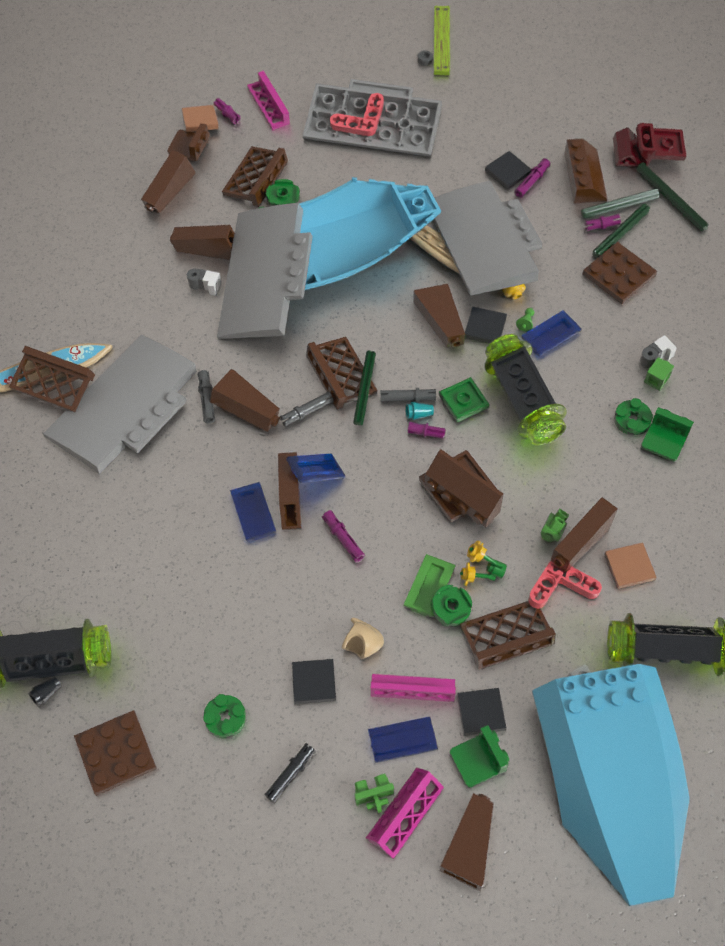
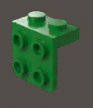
(667, 434)
(480, 758)

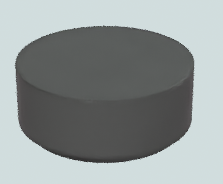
(425, 58)

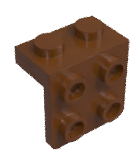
(190, 143)

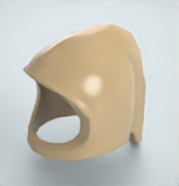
(363, 639)

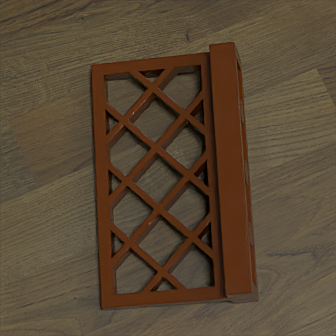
(266, 177)
(53, 363)
(326, 375)
(510, 649)

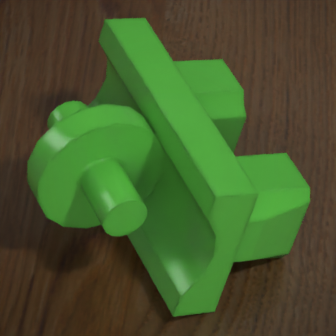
(554, 526)
(382, 790)

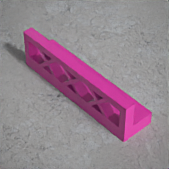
(274, 101)
(413, 688)
(403, 807)

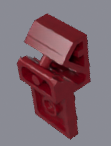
(648, 145)

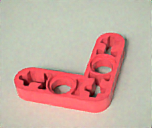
(365, 121)
(556, 578)

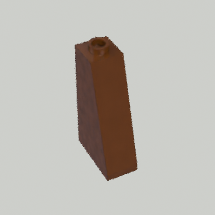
(168, 182)
(207, 241)
(441, 313)
(245, 401)
(288, 494)
(584, 535)
(469, 847)

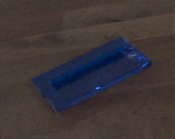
(551, 333)
(315, 467)
(253, 511)
(402, 739)

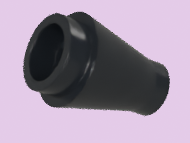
(42, 693)

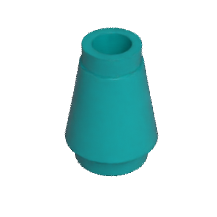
(418, 410)

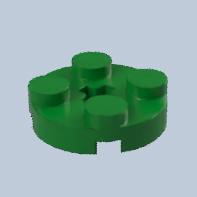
(286, 186)
(637, 408)
(446, 615)
(222, 704)

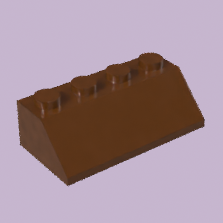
(584, 172)
(463, 489)

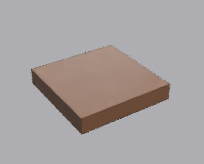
(200, 114)
(630, 565)

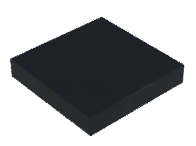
(508, 170)
(485, 325)
(313, 681)
(481, 709)

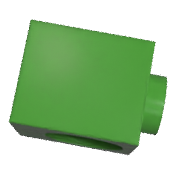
(658, 373)

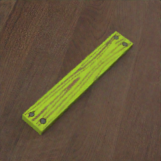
(442, 40)

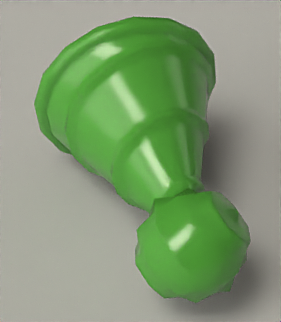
(525, 322)

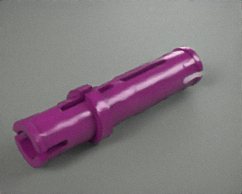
(536, 173)
(338, 529)

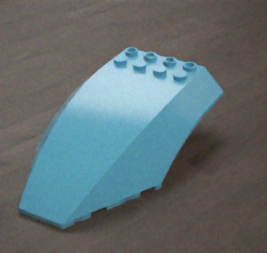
(362, 226)
(618, 775)

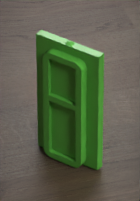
(431, 576)

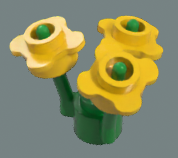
(476, 553)

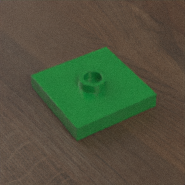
(464, 399)

